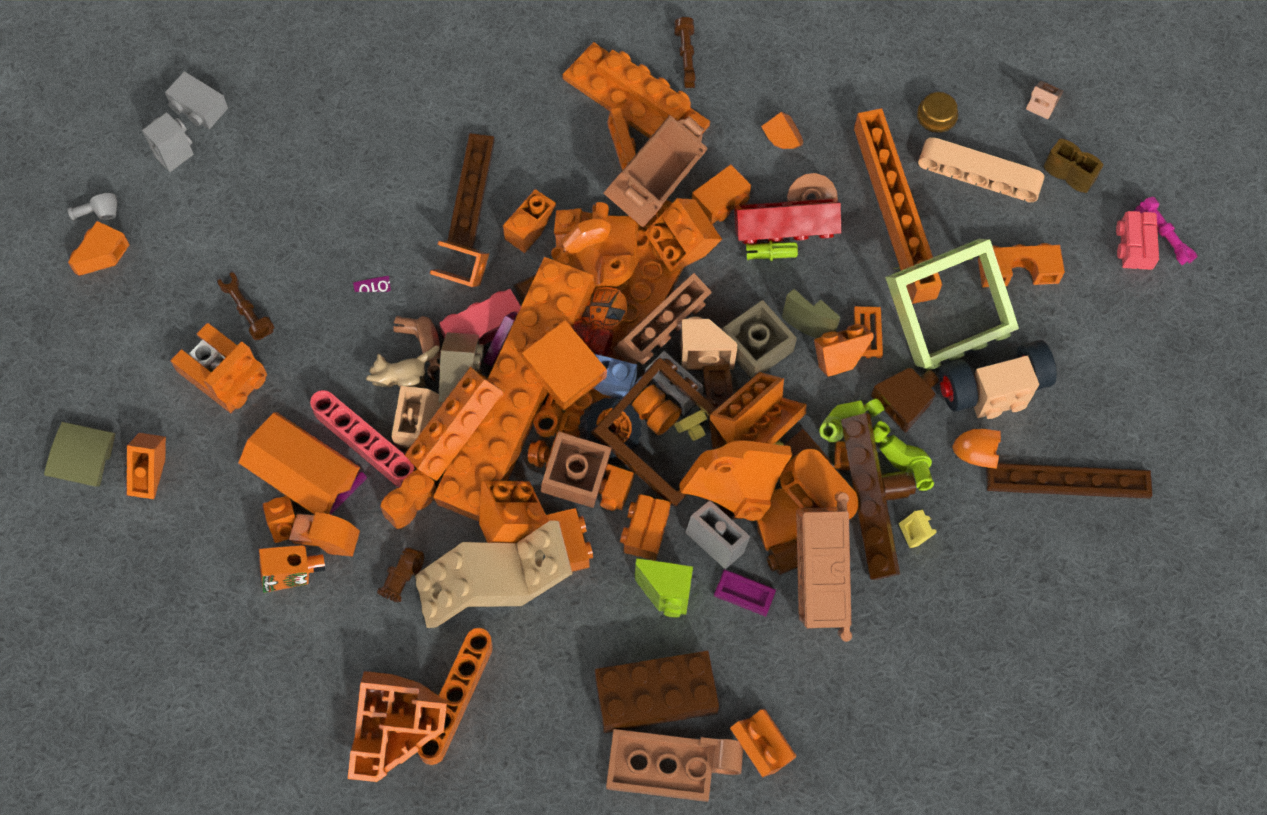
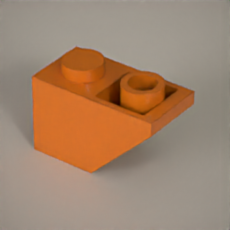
(528, 221)
(98, 250)
(843, 349)

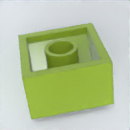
(665, 585)

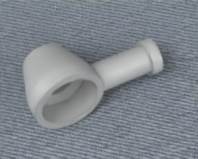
(103, 205)

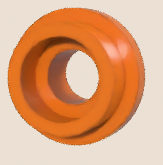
(538, 453)

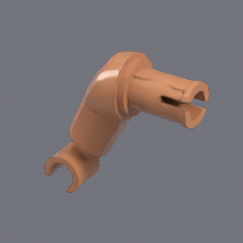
(426, 334)

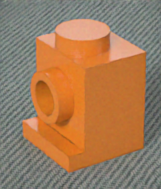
(615, 488)

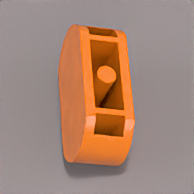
(814, 482)

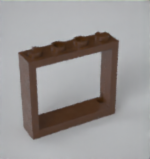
(624, 453)

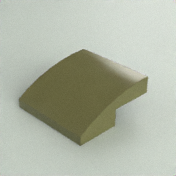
(808, 318)
(79, 454)

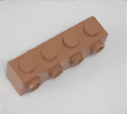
(662, 320)

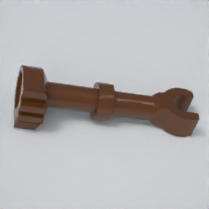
(684, 28)
(259, 327)

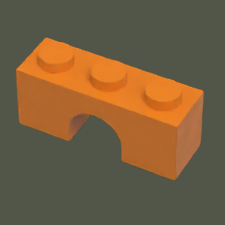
(1041, 261)

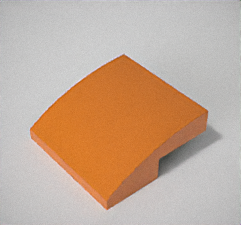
(779, 521)

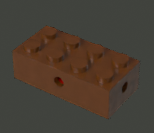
(656, 691)

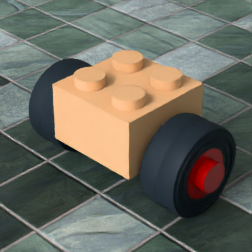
(1000, 385)

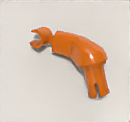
(584, 234)

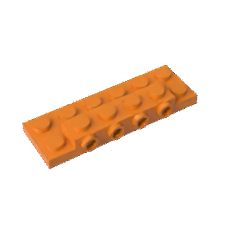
(621, 84)

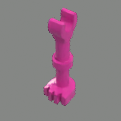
(1182, 251)

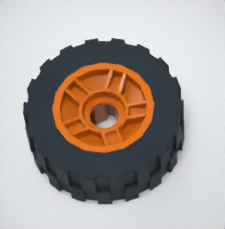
(626, 426)

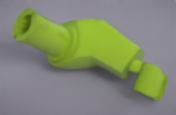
(832, 427)
(904, 456)

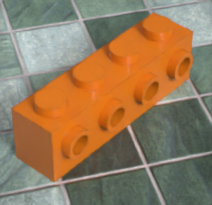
(453, 424)

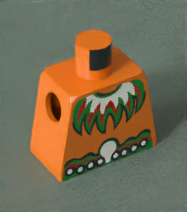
(287, 567)

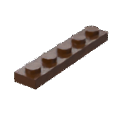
(471, 190)

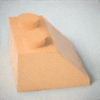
(705, 345)

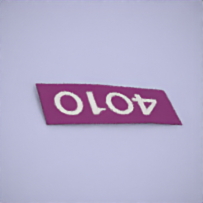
(378, 284)

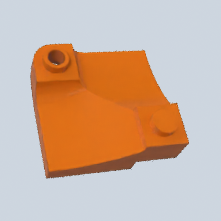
(609, 261)
(738, 476)

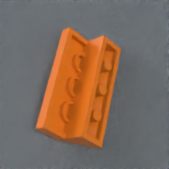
(758, 412)
(298, 464)

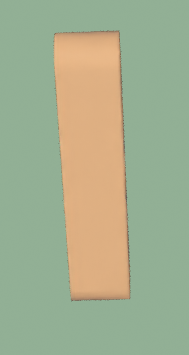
(982, 169)

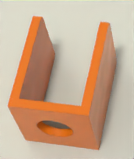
(478, 270)

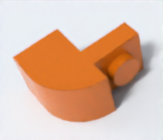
(326, 531)

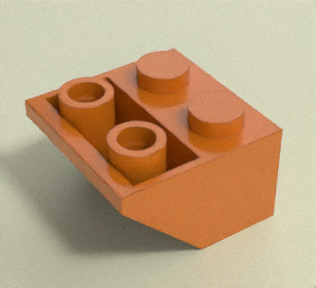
(682, 234)
(509, 511)

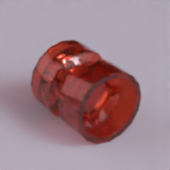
(597, 340)

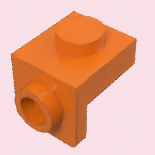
(280, 517)

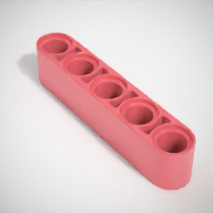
(356, 429)

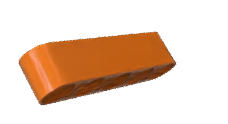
(462, 683)

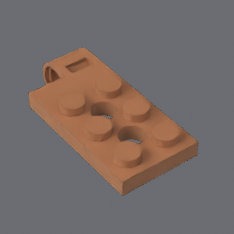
(693, 759)

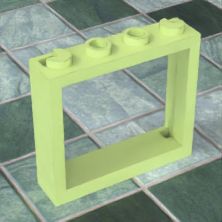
(897, 286)

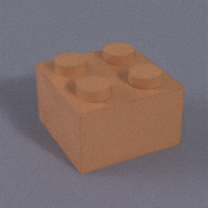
(575, 469)

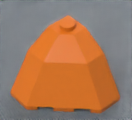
(392, 724)

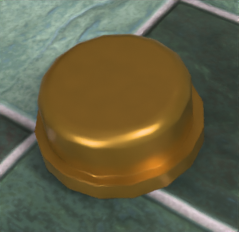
(938, 112)

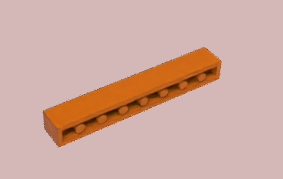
(895, 201)

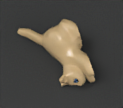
(404, 373)

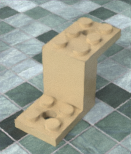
(493, 574)

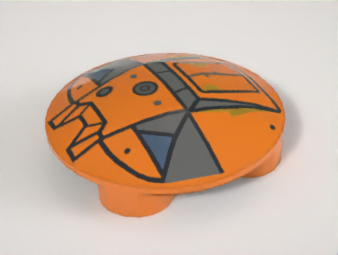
(606, 308)

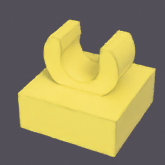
(692, 425)
(916, 528)

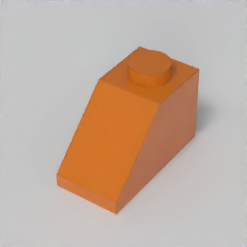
(145, 464)

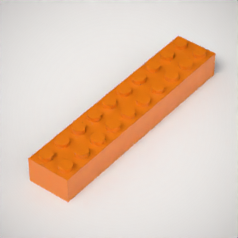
(495, 445)

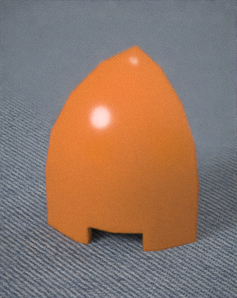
(783, 132)
(978, 447)

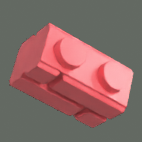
(1138, 240)

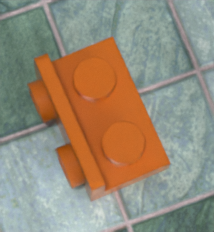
(763, 743)

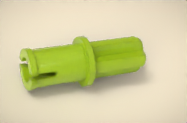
(772, 250)

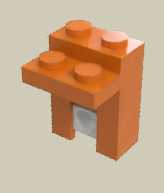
(230, 379)

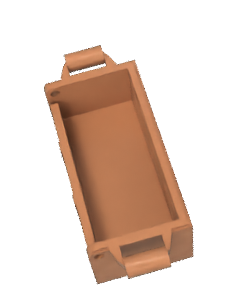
(657, 169)
(824, 567)

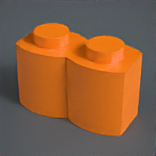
(403, 503)

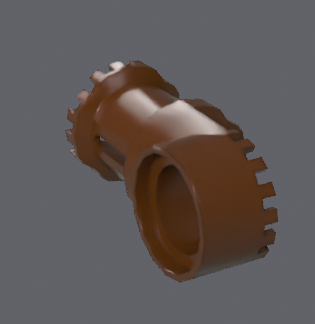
(408, 565)

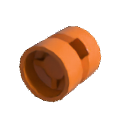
(659, 412)

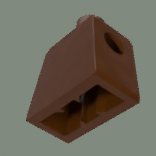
(906, 396)

